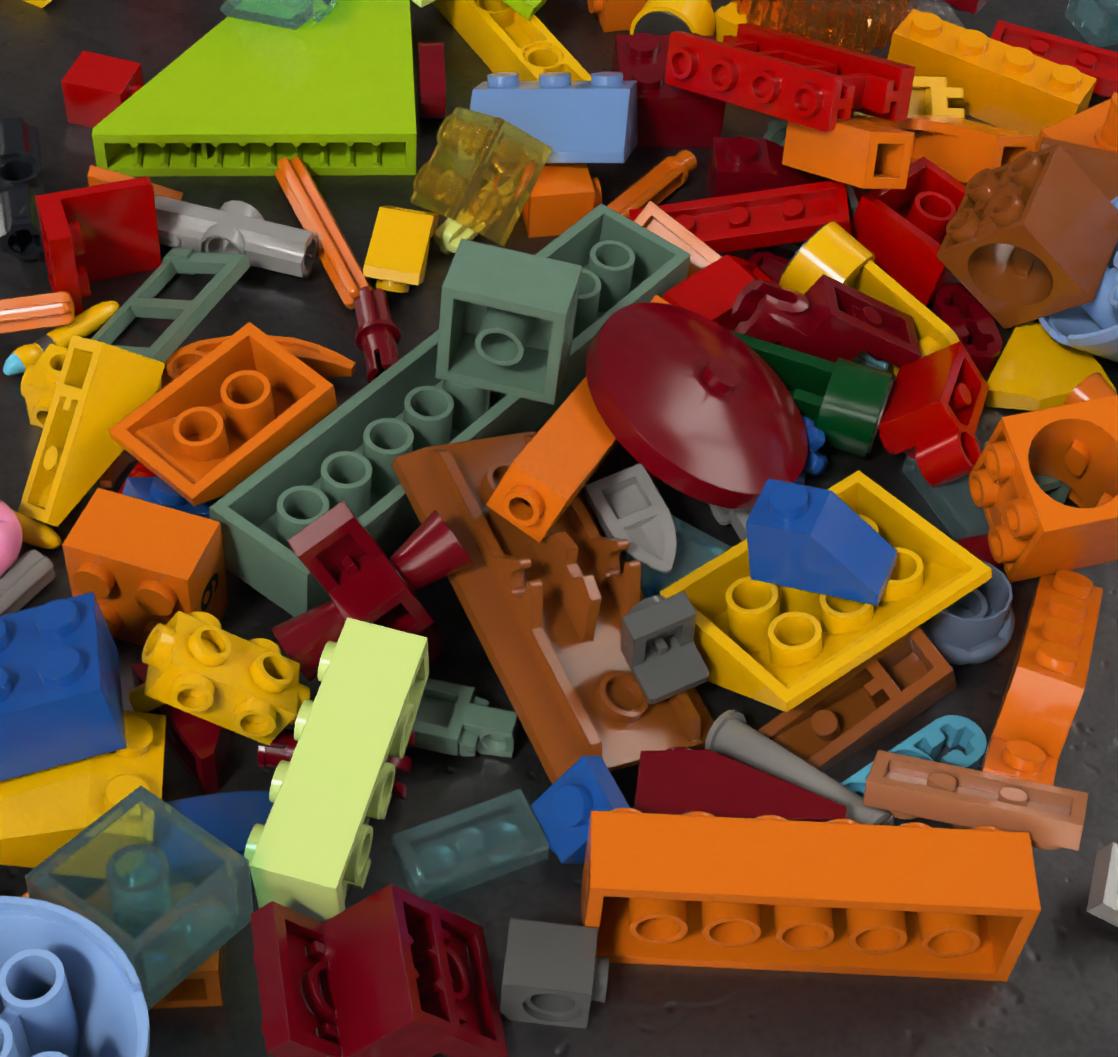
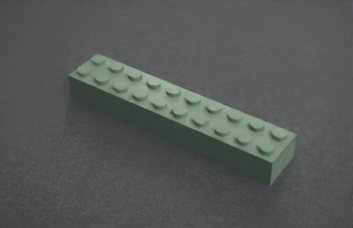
(410, 409)

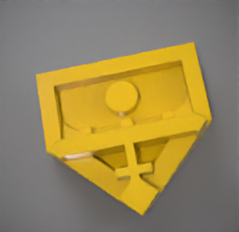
(1038, 371)

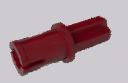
(376, 332)

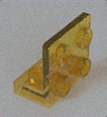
(480, 173)

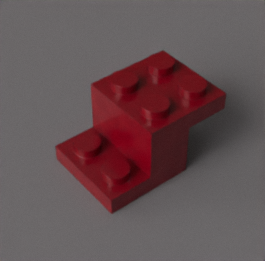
(376, 981)

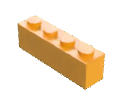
(999, 81)

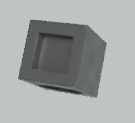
(551, 974)

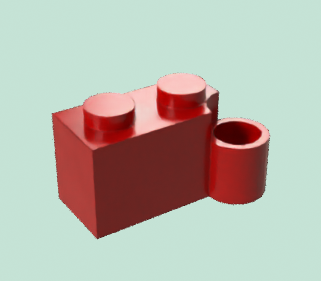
(936, 414)

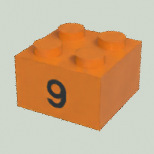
(145, 563)

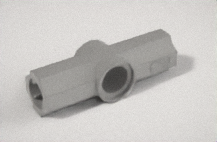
(236, 230)

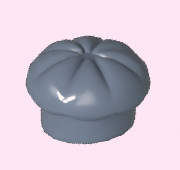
(976, 624)

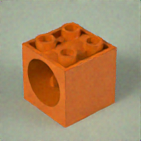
(1027, 526)

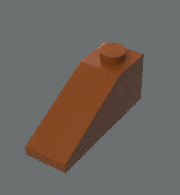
(865, 703)

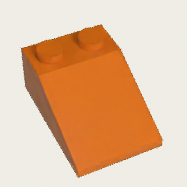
(226, 416)

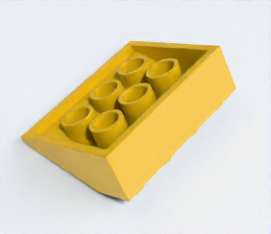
(794, 642)

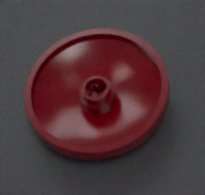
(695, 404)

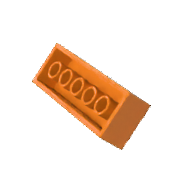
(808, 895)

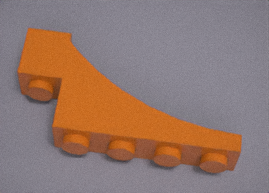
(1045, 679)

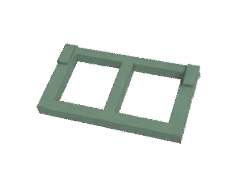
(185, 313)

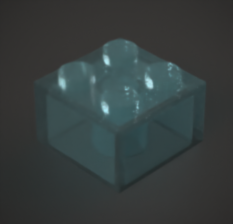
(152, 886)

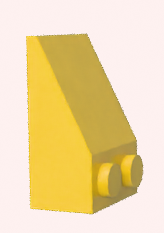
(58, 803)

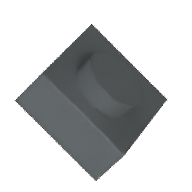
(661, 646)

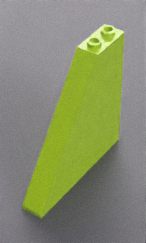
(269, 92)

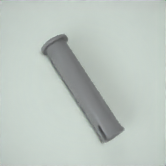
(742, 743)

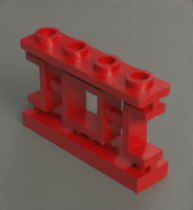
(789, 76)

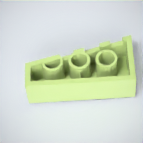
(339, 770)

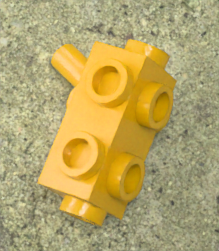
(220, 677)

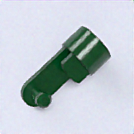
(839, 396)

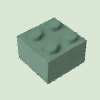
(507, 321)

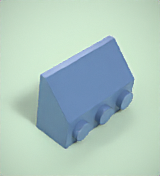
(576, 118)

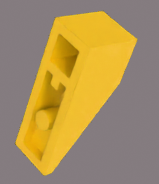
(75, 448)

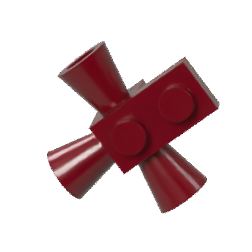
(367, 582)

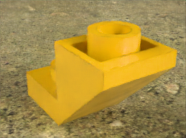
(399, 248)

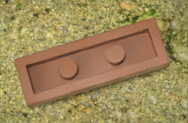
(975, 798)

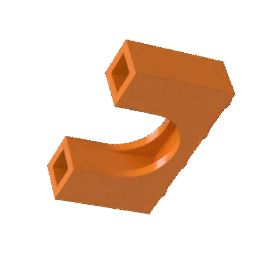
(879, 152)

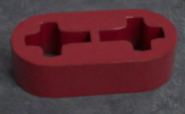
(431, 81)
(977, 326)

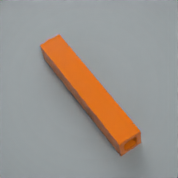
(555, 464)

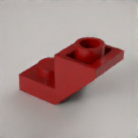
(715, 289)

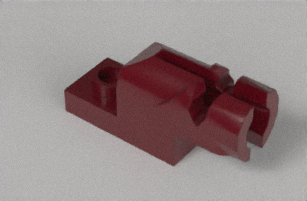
(826, 321)

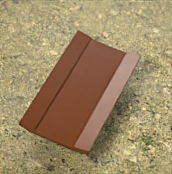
(549, 613)

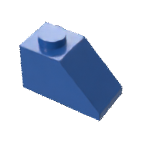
(816, 544)

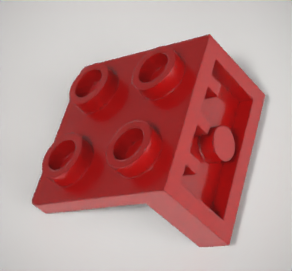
(98, 234)

